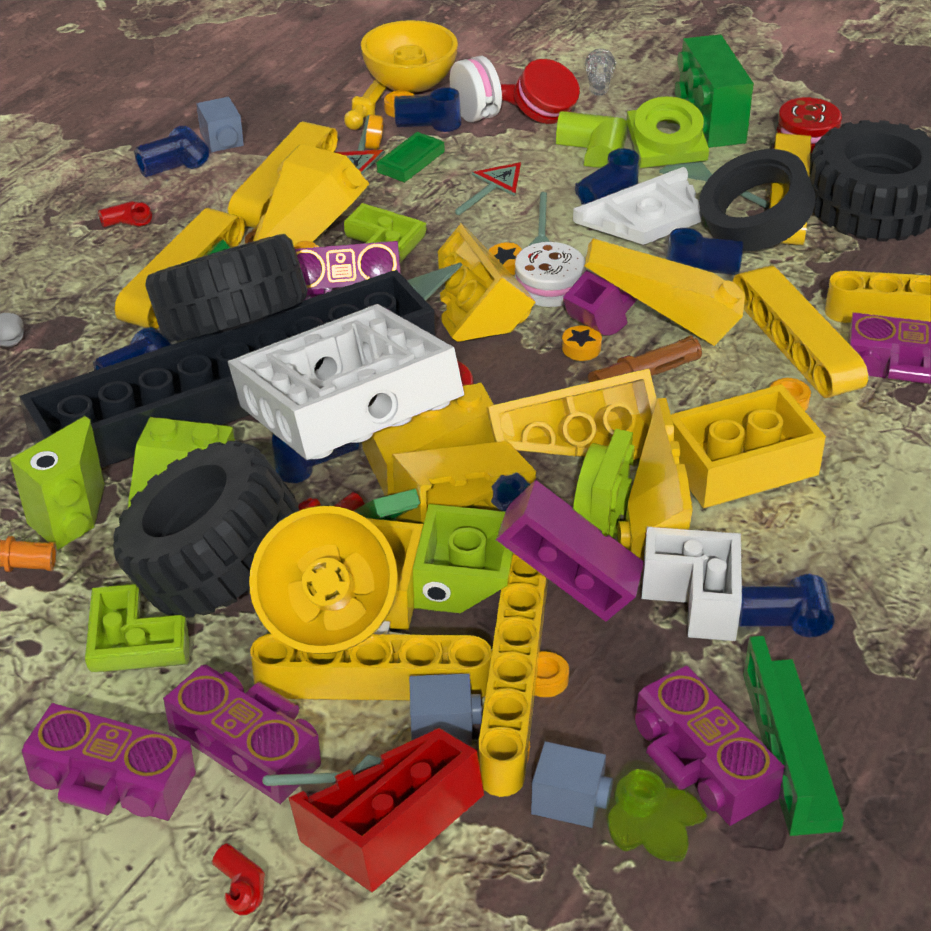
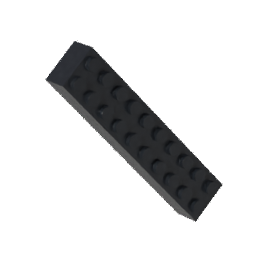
(194, 376)

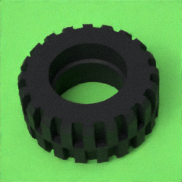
(873, 180)
(226, 288)
(199, 526)

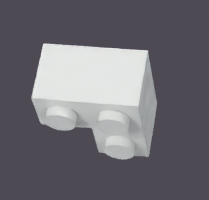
(696, 570)

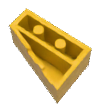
(458, 424)
(456, 475)

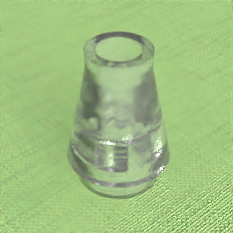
(599, 69)

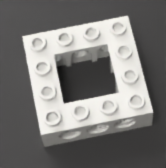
(362, 358)

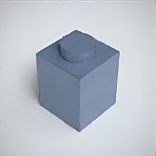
(220, 124)
(444, 704)
(570, 784)

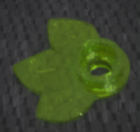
(653, 816)

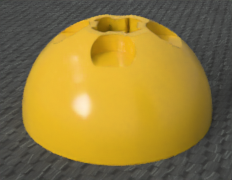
(409, 54)
(298, 571)

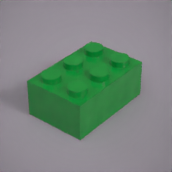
(717, 87)

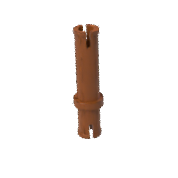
(656, 360)

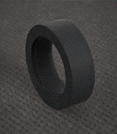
(746, 172)

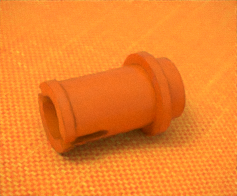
(27, 554)

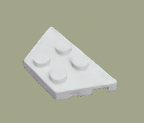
(645, 209)

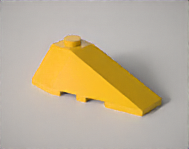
(310, 194)
(678, 291)
(482, 293)
(577, 416)
(660, 486)

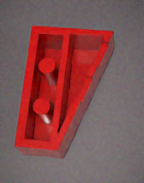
(392, 810)

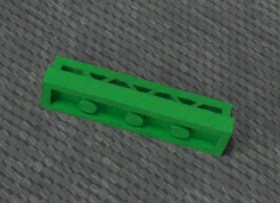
(790, 735)

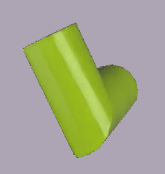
(594, 132)
(379, 225)
(126, 642)

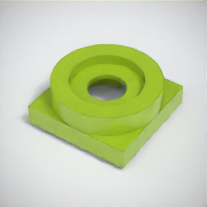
(663, 148)
(605, 482)

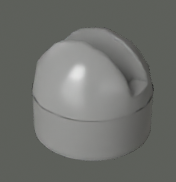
(10, 329)

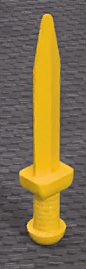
(363, 106)

